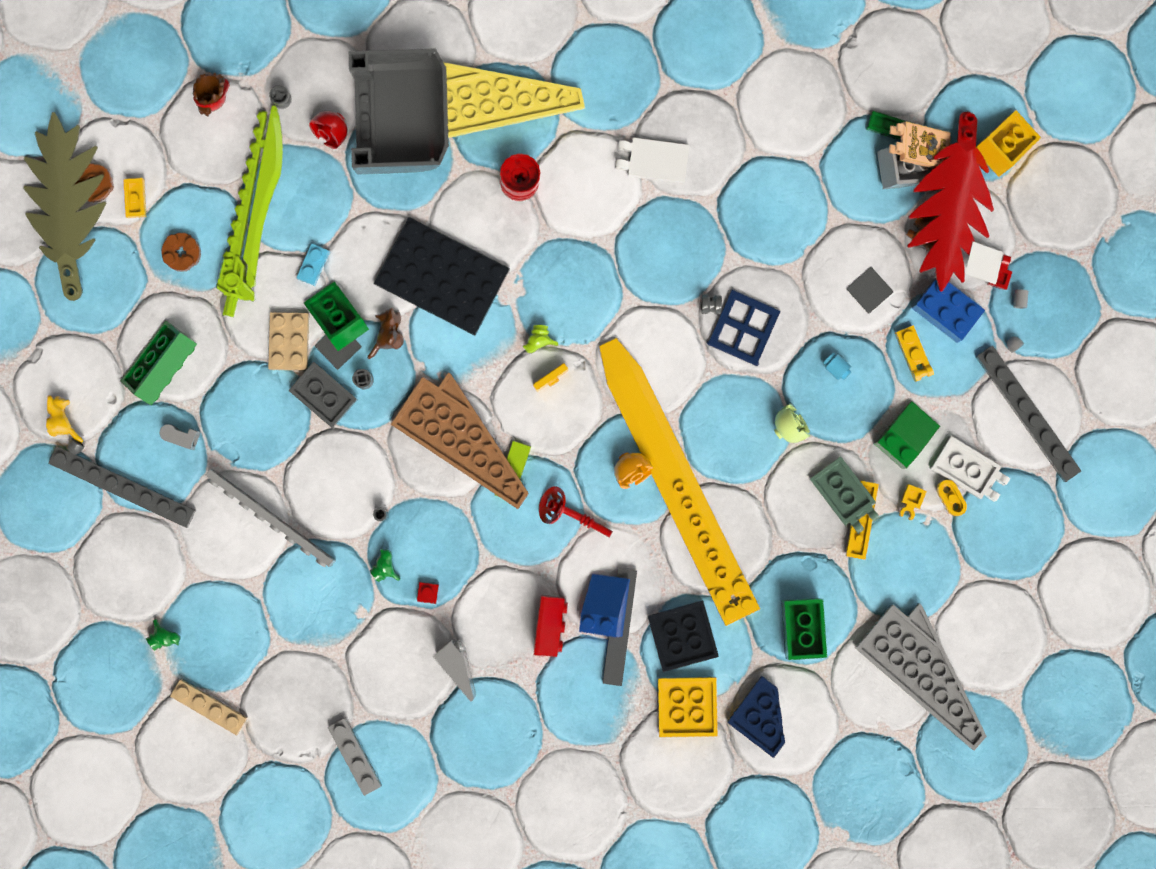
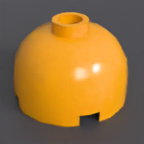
(632, 468)

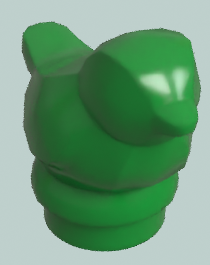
(384, 567)
(162, 637)

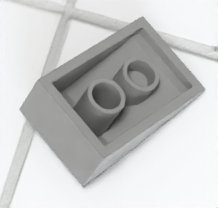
(899, 173)
(456, 665)

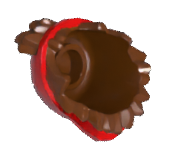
(210, 92)

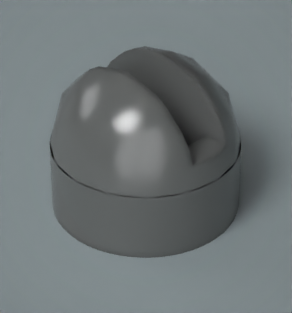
(75, 447)

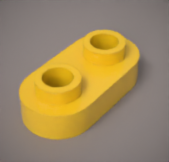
(951, 497)

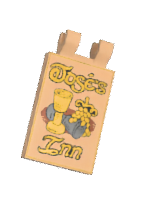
(919, 144)

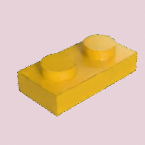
(134, 198)

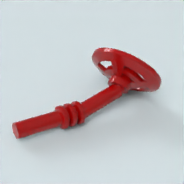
(559, 508)

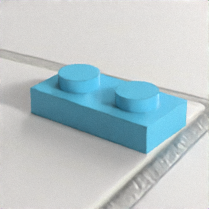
(313, 264)

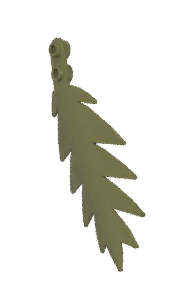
(64, 226)

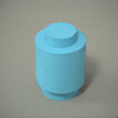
(837, 366)

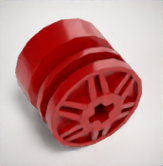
(519, 166)

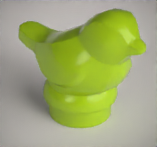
(538, 339)

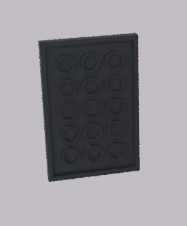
(442, 276)

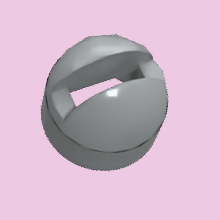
(1014, 344)

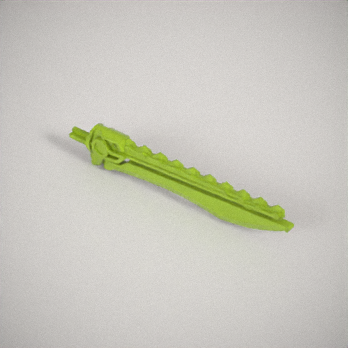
(233, 270)

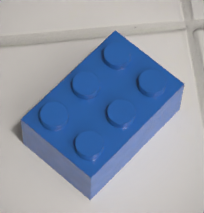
(948, 310)

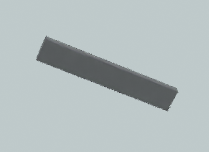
(618, 645)

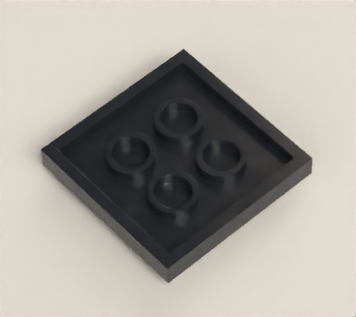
(683, 636)

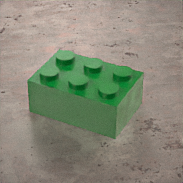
(804, 629)

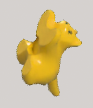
(58, 422)

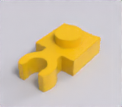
(912, 499)

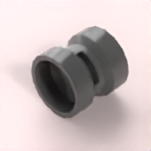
(278, 93)
(711, 304)
(366, 379)

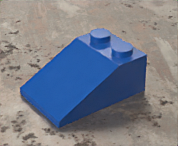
(605, 606)

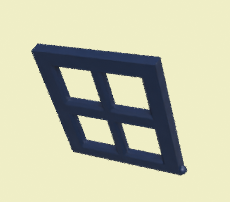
(744, 328)

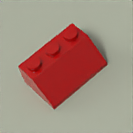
(550, 626)

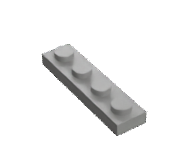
(354, 756)

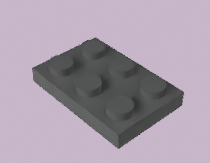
(323, 395)

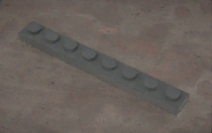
(1028, 414)
(122, 487)

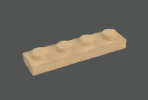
(208, 707)

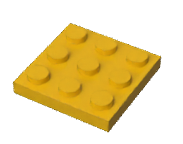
(687, 707)

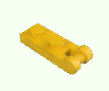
(914, 353)

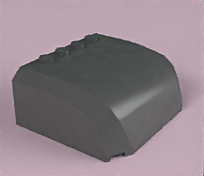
(399, 110)

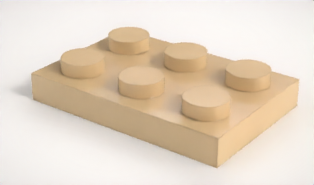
(288, 341)

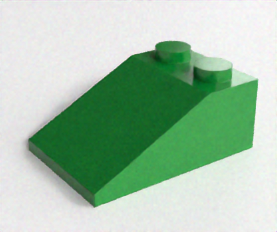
(336, 316)
(907, 435)

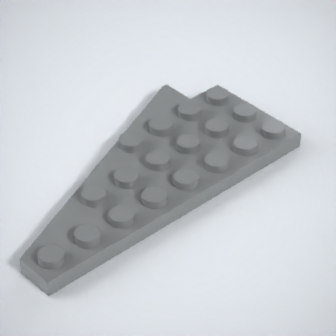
(915, 661)

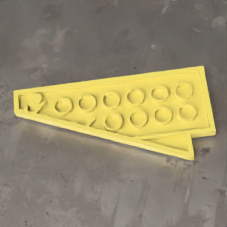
(492, 99)

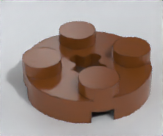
(106, 185)
(188, 260)

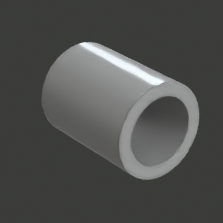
(1020, 299)

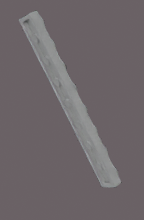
(264, 514)

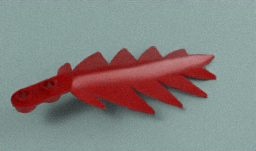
(953, 205)

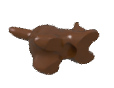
(388, 336)

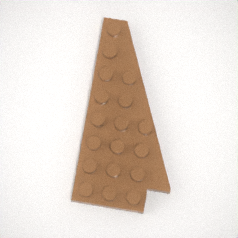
(452, 430)

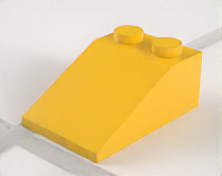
(1008, 143)

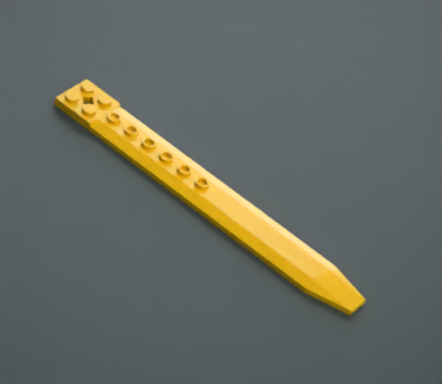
(677, 483)

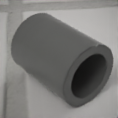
(385, 512)

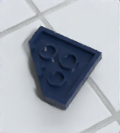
(760, 717)

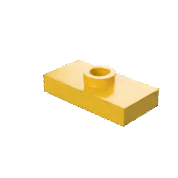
(551, 378)

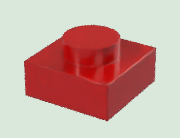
(427, 593)

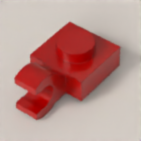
(1004, 275)

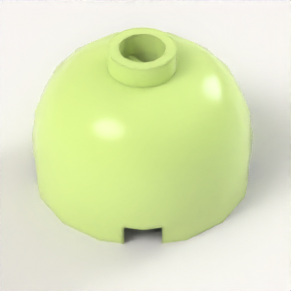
(790, 425)

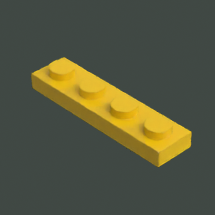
(858, 543)

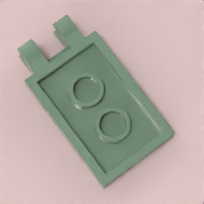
(845, 494)

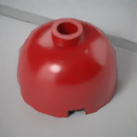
(330, 127)

